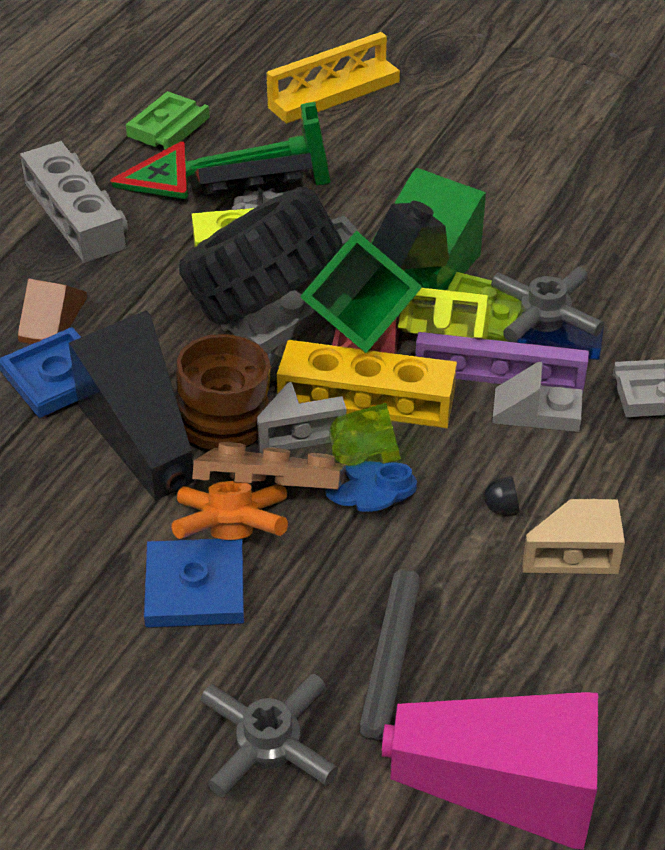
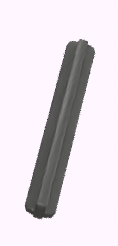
(389, 655)

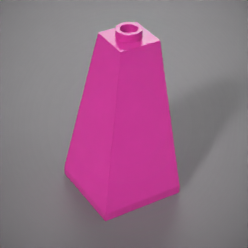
(504, 758)

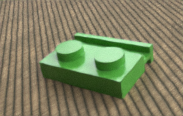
(167, 121)

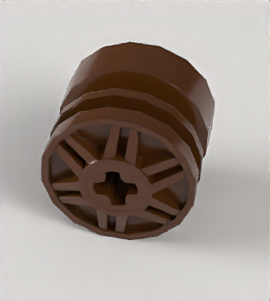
(222, 389)

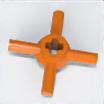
(230, 511)

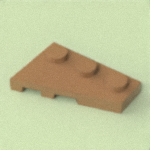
(316, 471)

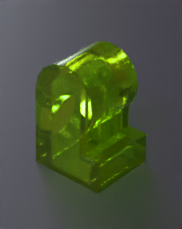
(363, 435)

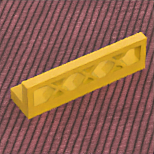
(331, 86)

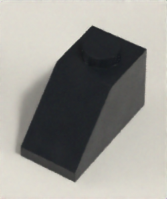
(412, 237)

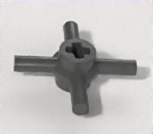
(546, 304)
(268, 735)

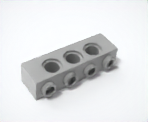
(74, 201)

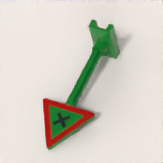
(169, 170)

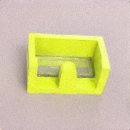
(447, 314)

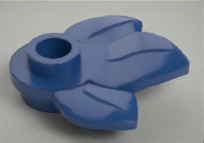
(374, 486)

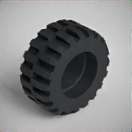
(260, 256)

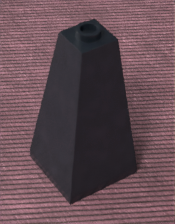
(132, 402)

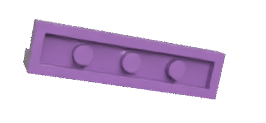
(501, 360)

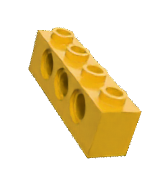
(411, 386)

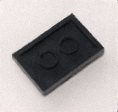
(251, 174)

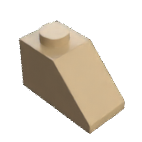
(577, 538)

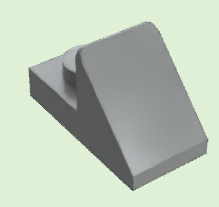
(528, 404)
(296, 425)

